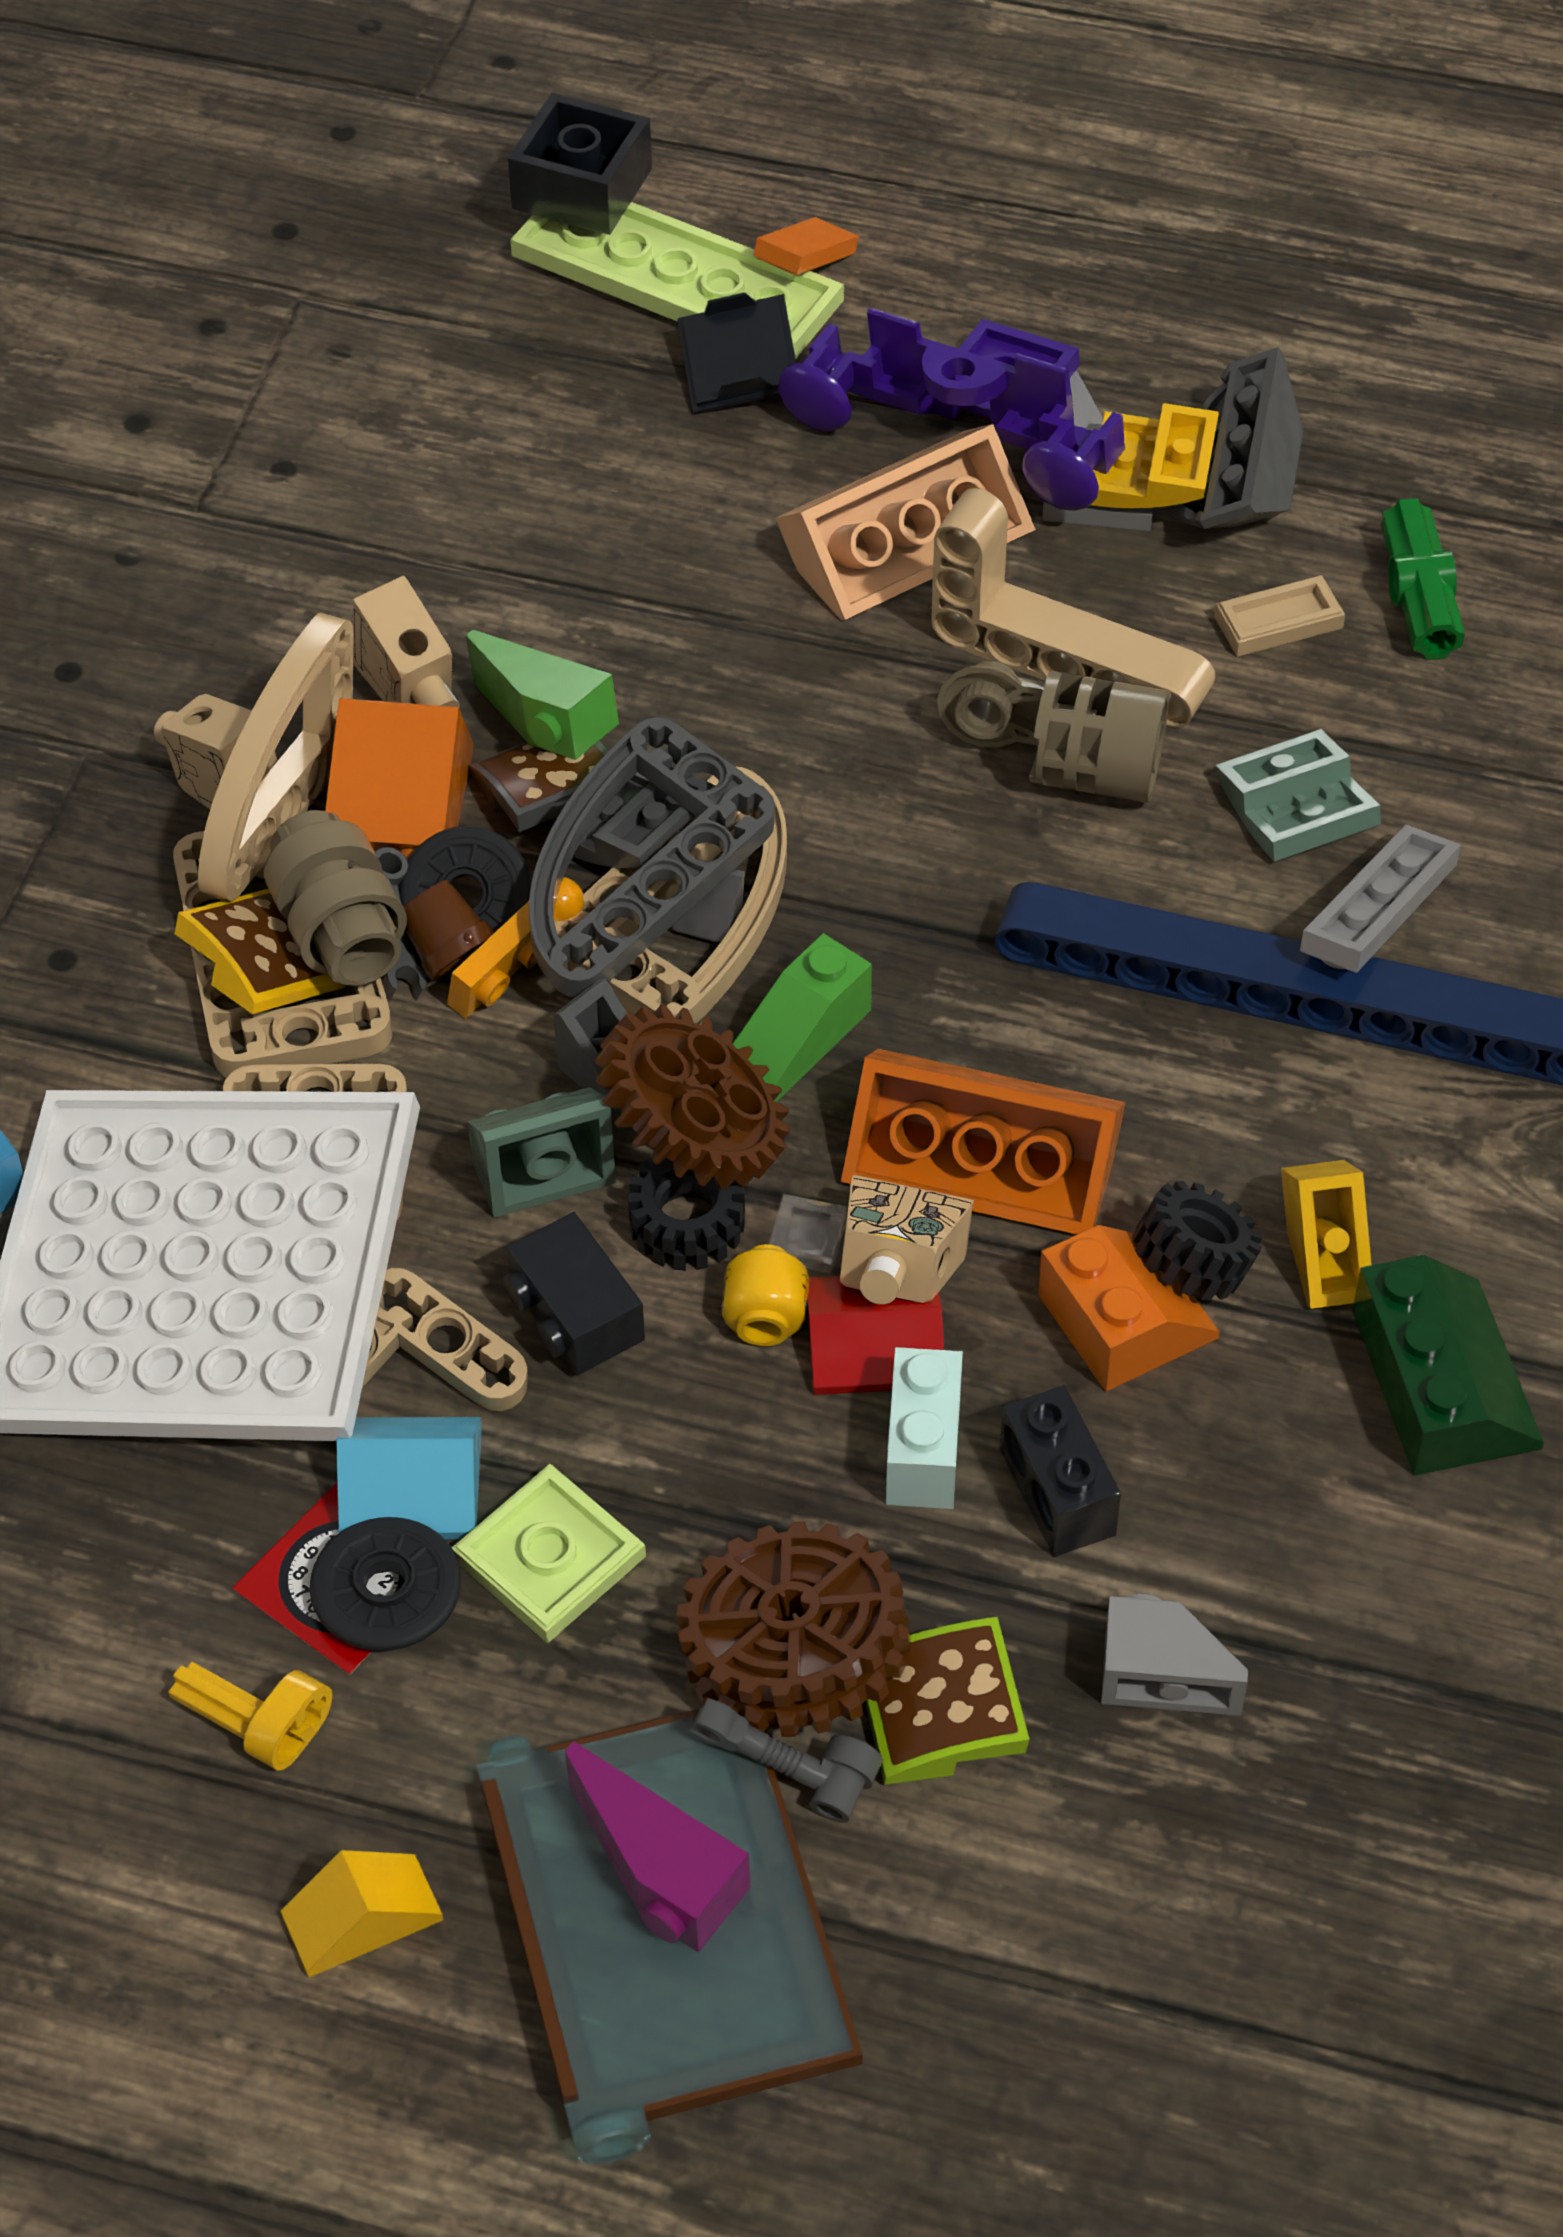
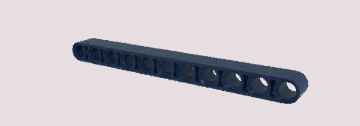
(1277, 982)

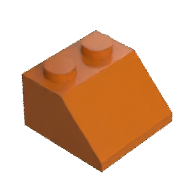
(1116, 1308)

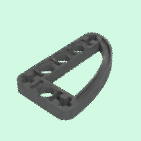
(715, 819)

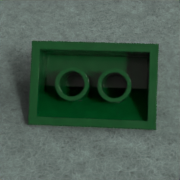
(1442, 1365)

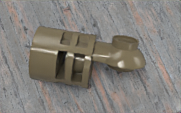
(1087, 729)

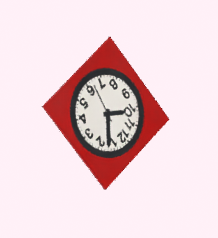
(282, 1582)

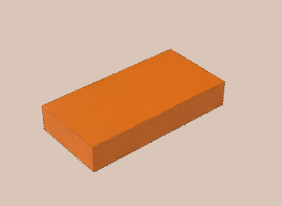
(805, 246)

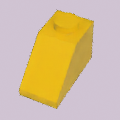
(1327, 1229)

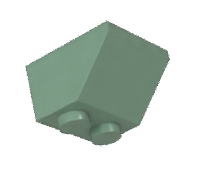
(543, 1150)

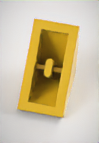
(358, 1907)

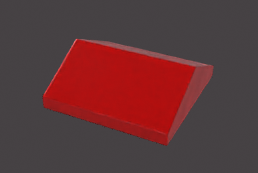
(857, 1338)

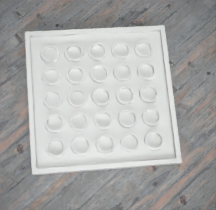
(200, 1262)

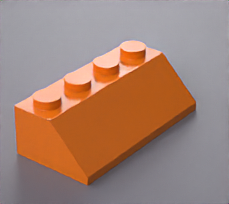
(986, 1138)

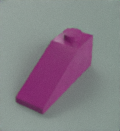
(669, 1862)

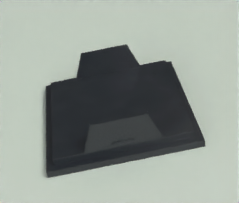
(736, 350)

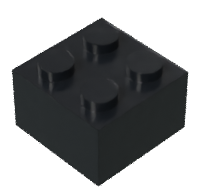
(580, 163)

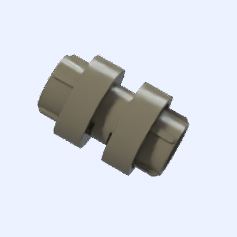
(335, 897)

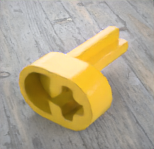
(271, 1729)

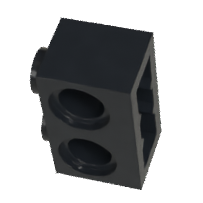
(1059, 1471)

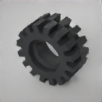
(683, 1238)
(1197, 1240)

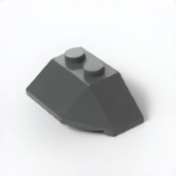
(1252, 446)

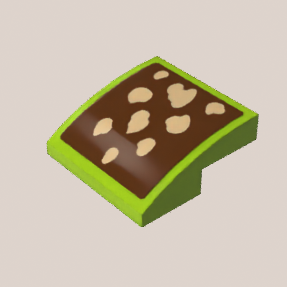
(948, 1704)

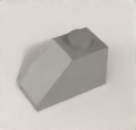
(1167, 1660)

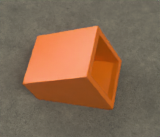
(399, 770)

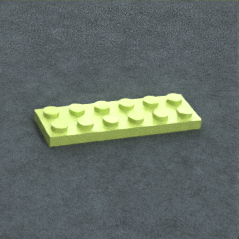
(674, 268)

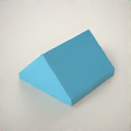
(411, 1471)

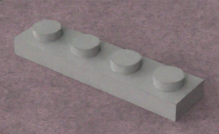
(1380, 899)

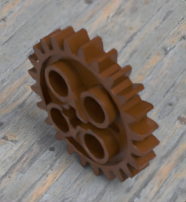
(692, 1096)

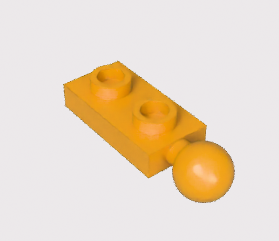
(488, 970)

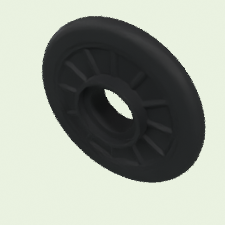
(476, 854)
(394, 1620)

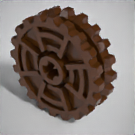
(794, 1627)

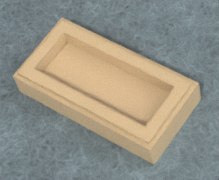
(1279, 615)

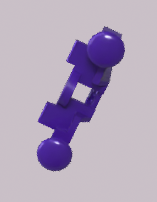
(994, 373)

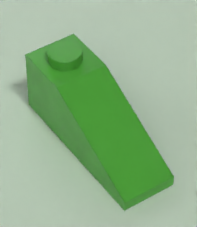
(544, 696)
(808, 1011)

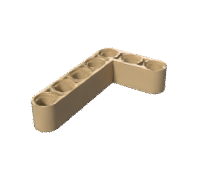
(1035, 633)

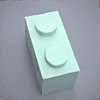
(924, 1428)

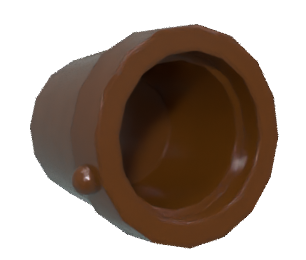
(443, 929)

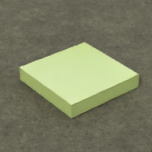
(549, 1553)

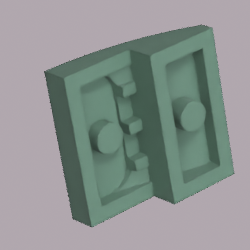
(1297, 795)

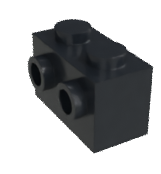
(574, 1294)

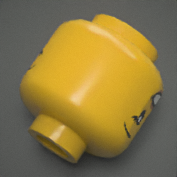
(765, 1295)

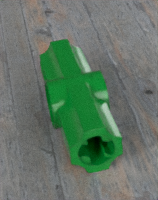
(1422, 579)

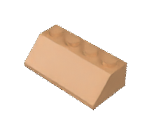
(881, 529)

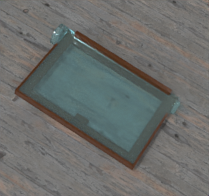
(649, 2021)

